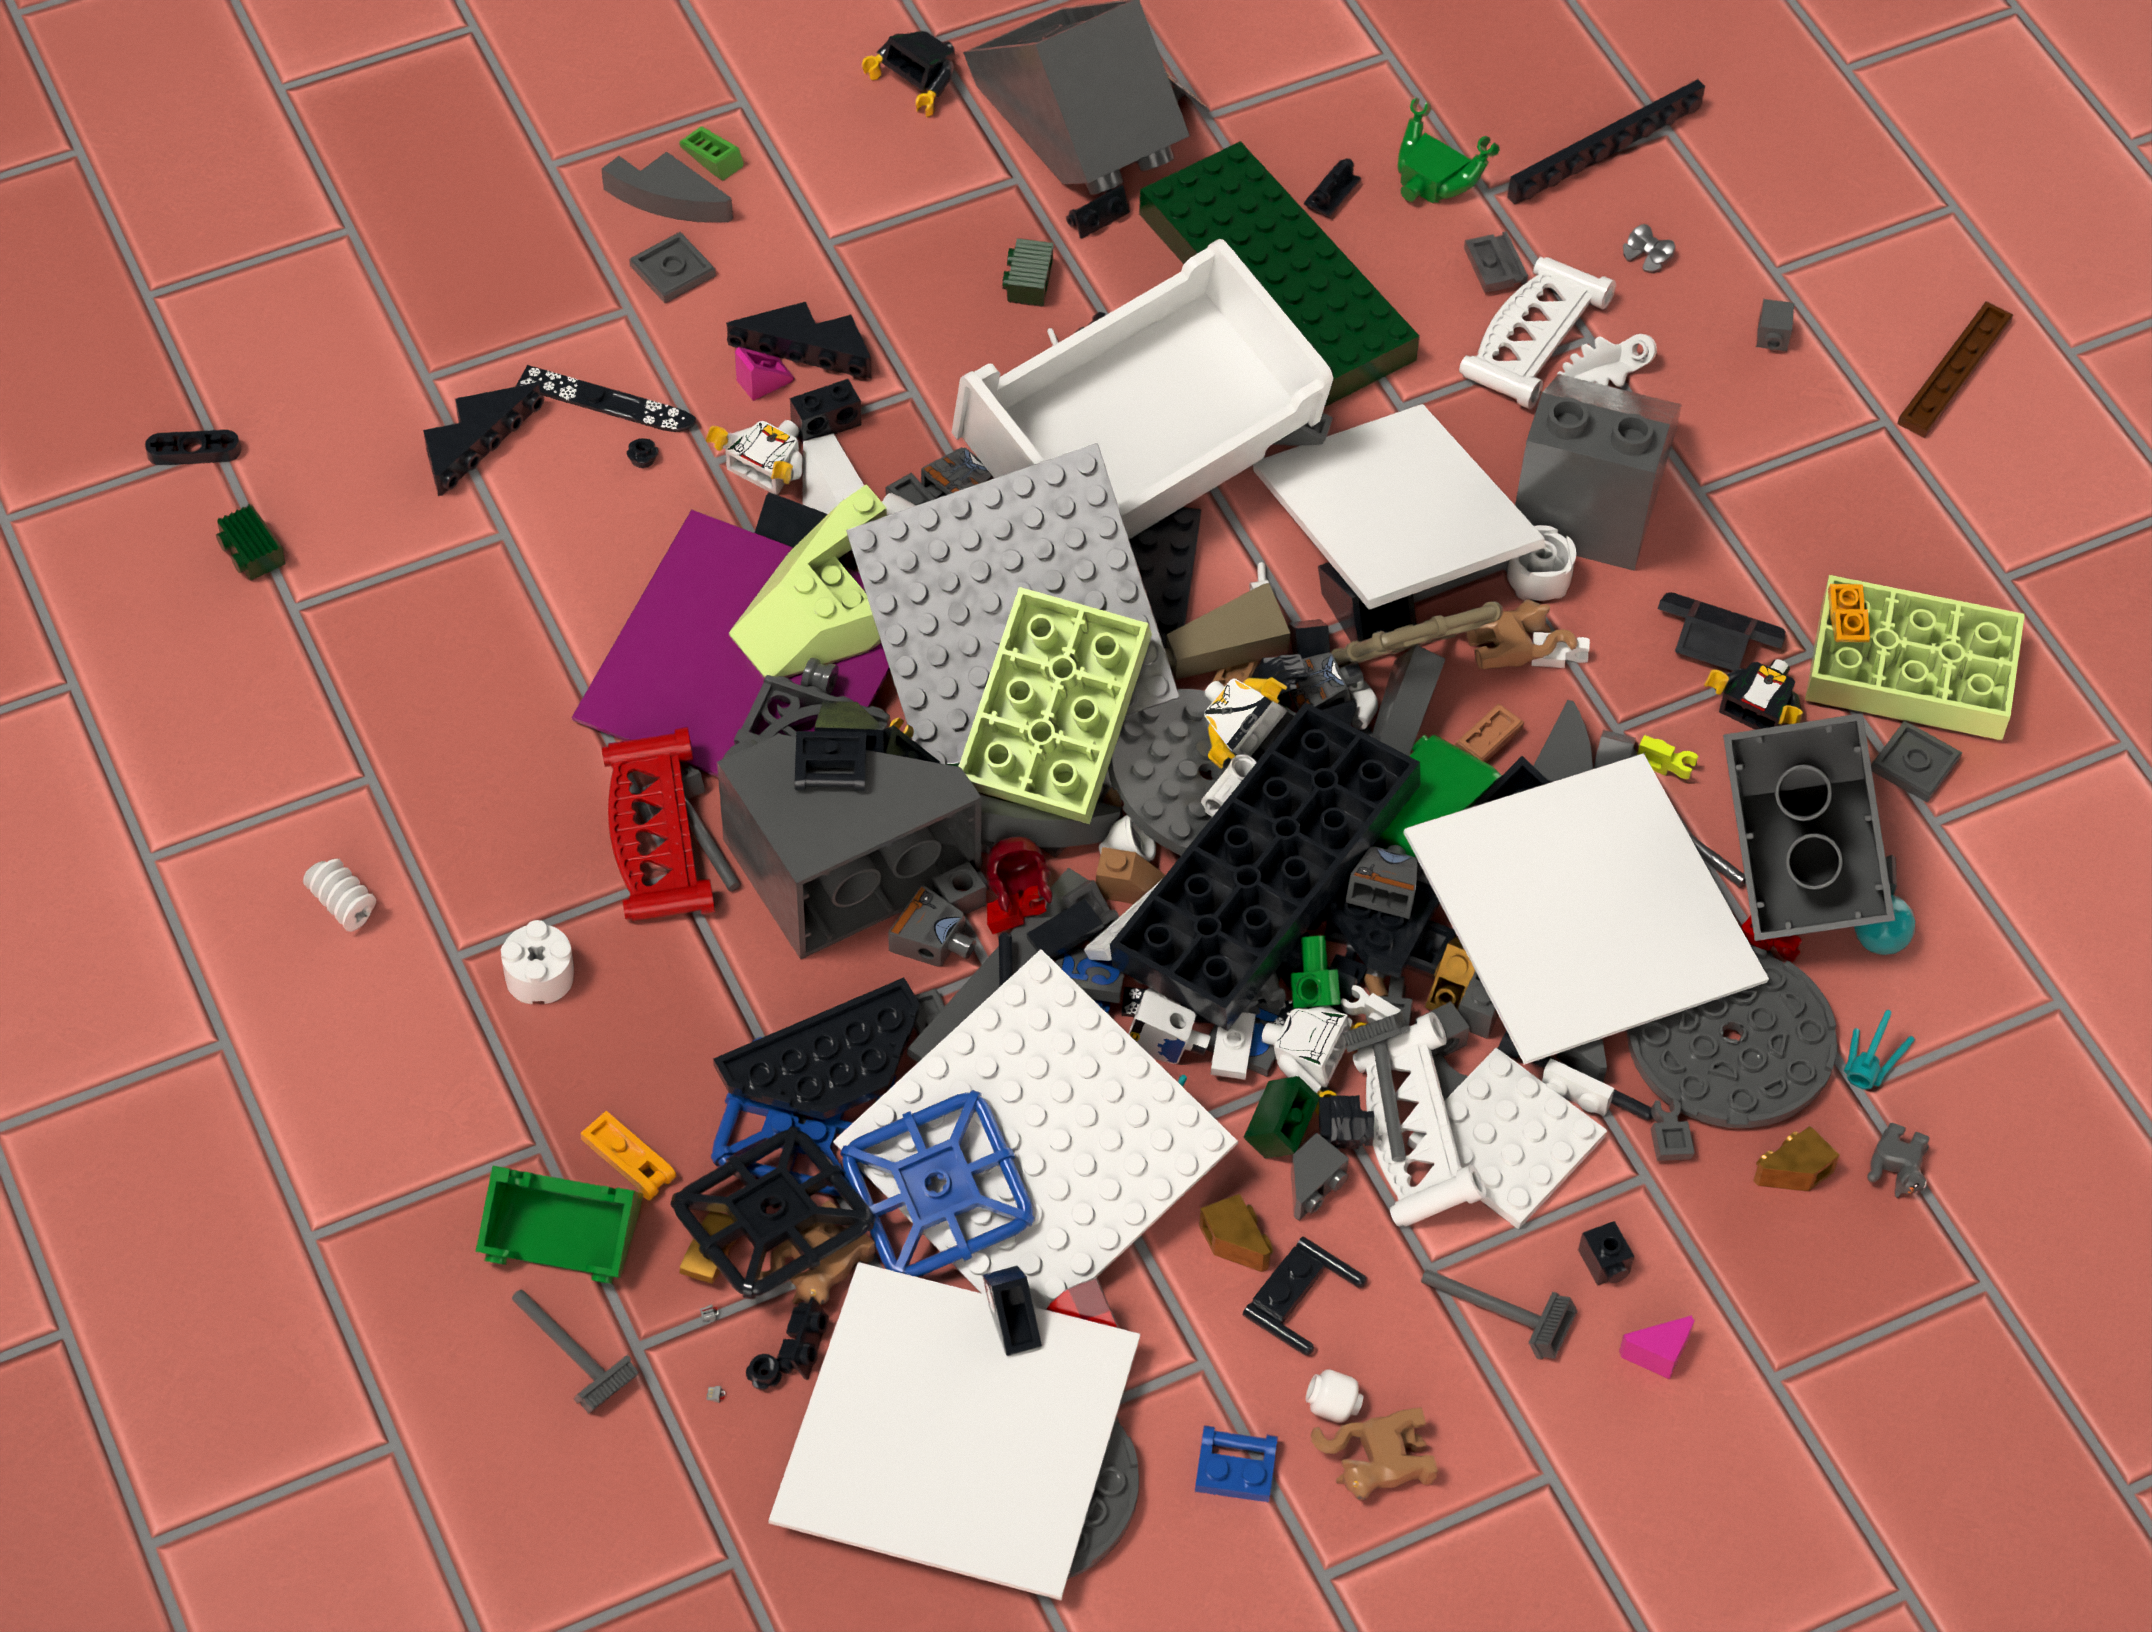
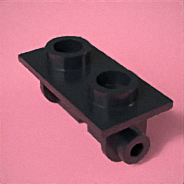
(1333, 188)
(1099, 212)
(808, 1325)

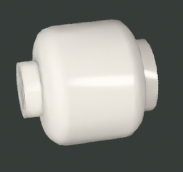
(1334, 1396)

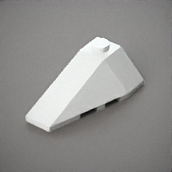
(827, 474)

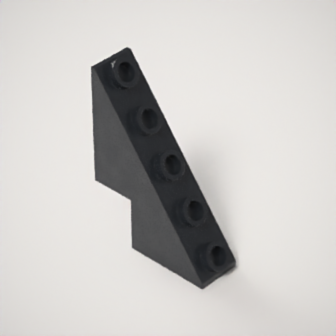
(796, 337)
(482, 425)

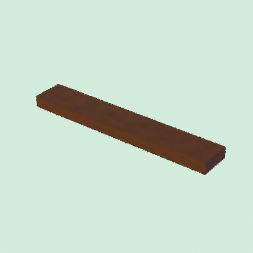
(1955, 369)

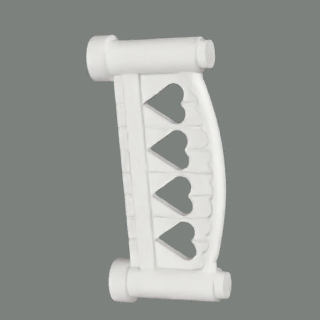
(1518, 377)
(1446, 1181)

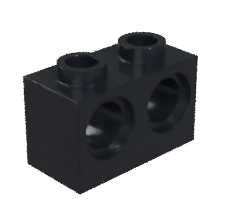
(826, 410)

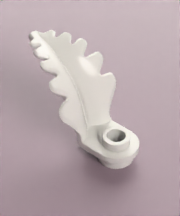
(1611, 360)

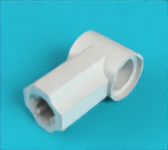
(1227, 782)

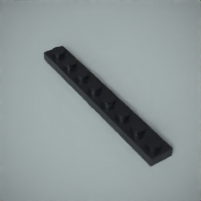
(1605, 142)

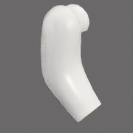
(1366, 704)

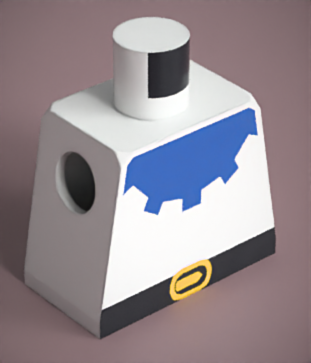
(1166, 1029)

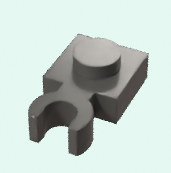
(1670, 1138)

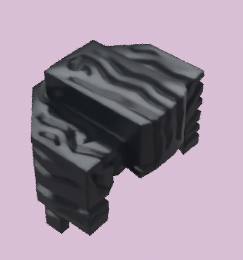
(1285, 669)
(1344, 1122)

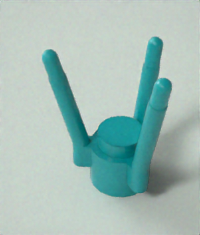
(1865, 1070)

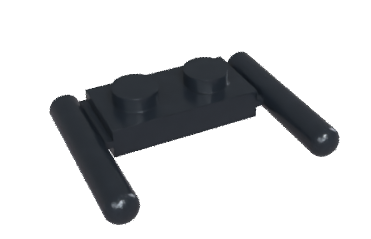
(1288, 1287)

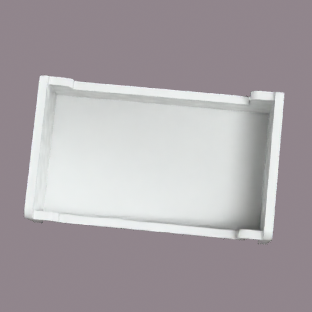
(1167, 385)

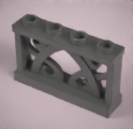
(798, 696)

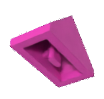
(760, 372)
(1658, 1346)

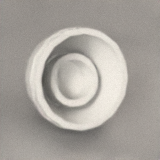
(1129, 837)

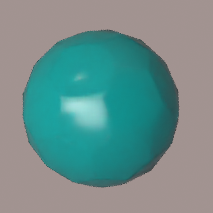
(1889, 936)

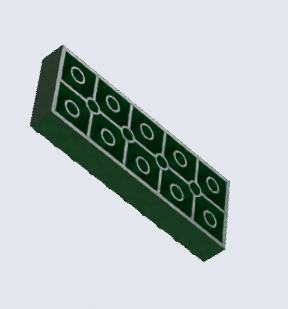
(1290, 256)

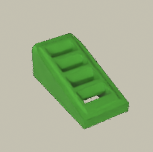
(714, 154)

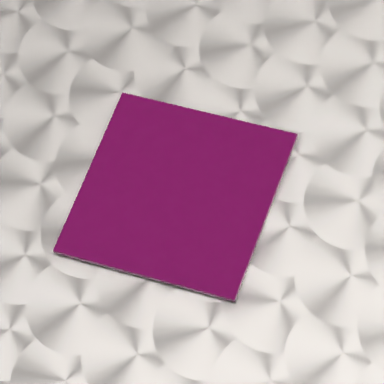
(676, 652)

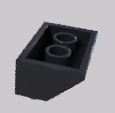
(791, 522)

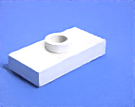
(1233, 1048)

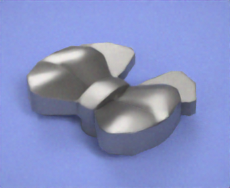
(1642, 241)

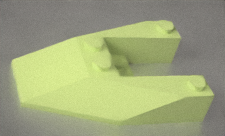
(811, 600)

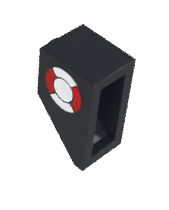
(1012, 1309)

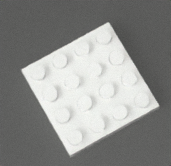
(1516, 1135)

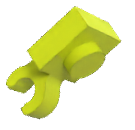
(1663, 759)

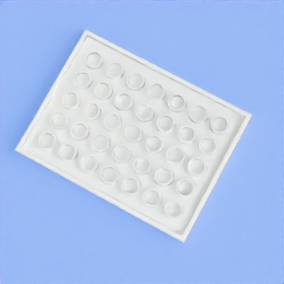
(1398, 506)

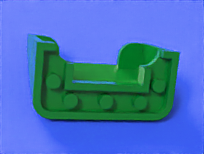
(1448, 784)
(558, 1223)

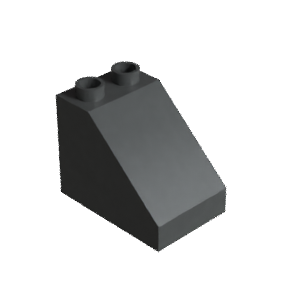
(1084, 91)
(1596, 466)
(1809, 827)
(837, 854)

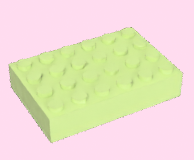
(1924, 661)
(1054, 704)

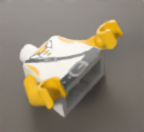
(1241, 716)

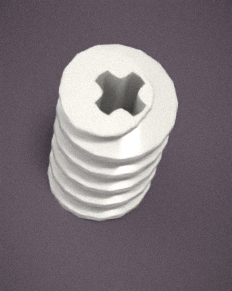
(340, 893)

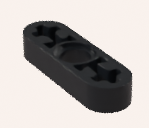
(170, 456)

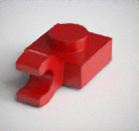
(1018, 909)
(1785, 946)

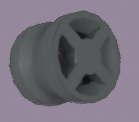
(820, 675)

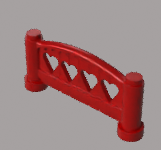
(679, 889)

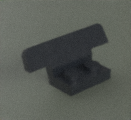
(1717, 633)

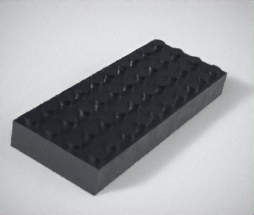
(1265, 865)

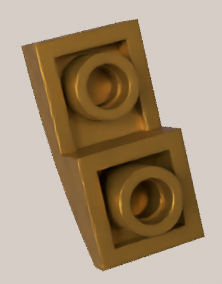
(694, 1263)

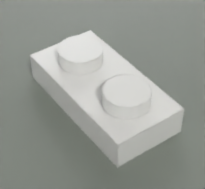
(1578, 1087)

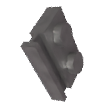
(1495, 262)

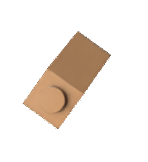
(1125, 875)

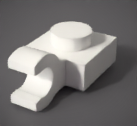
(1561, 652)
(1372, 1006)

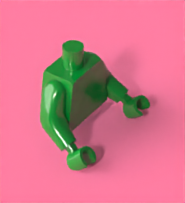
(1432, 167)

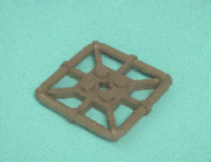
(1408, 636)

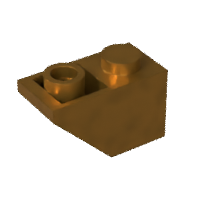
(1452, 977)
(1798, 1164)
(1234, 1234)

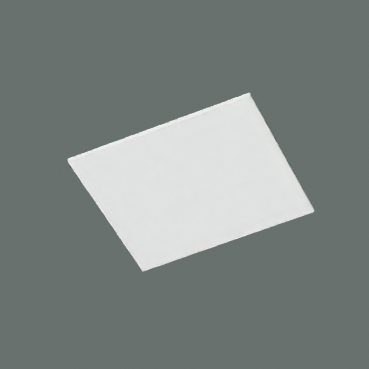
(1584, 907)
(1090, 1121)
(945, 1443)

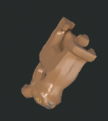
(1511, 639)
(832, 1269)
(1385, 1446)

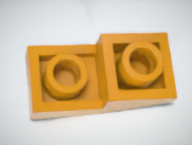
(1848, 613)

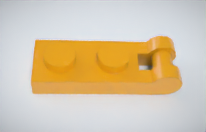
(627, 1154)

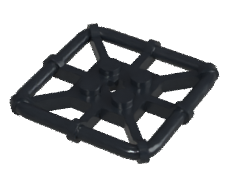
(765, 1230)

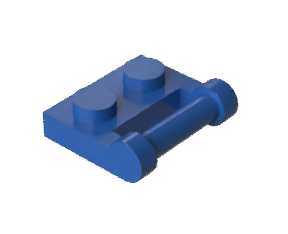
(1236, 1475)

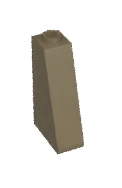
(1230, 635)

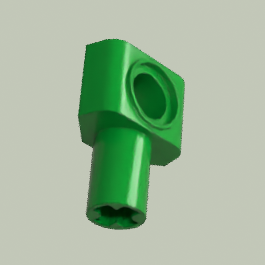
(1315, 974)

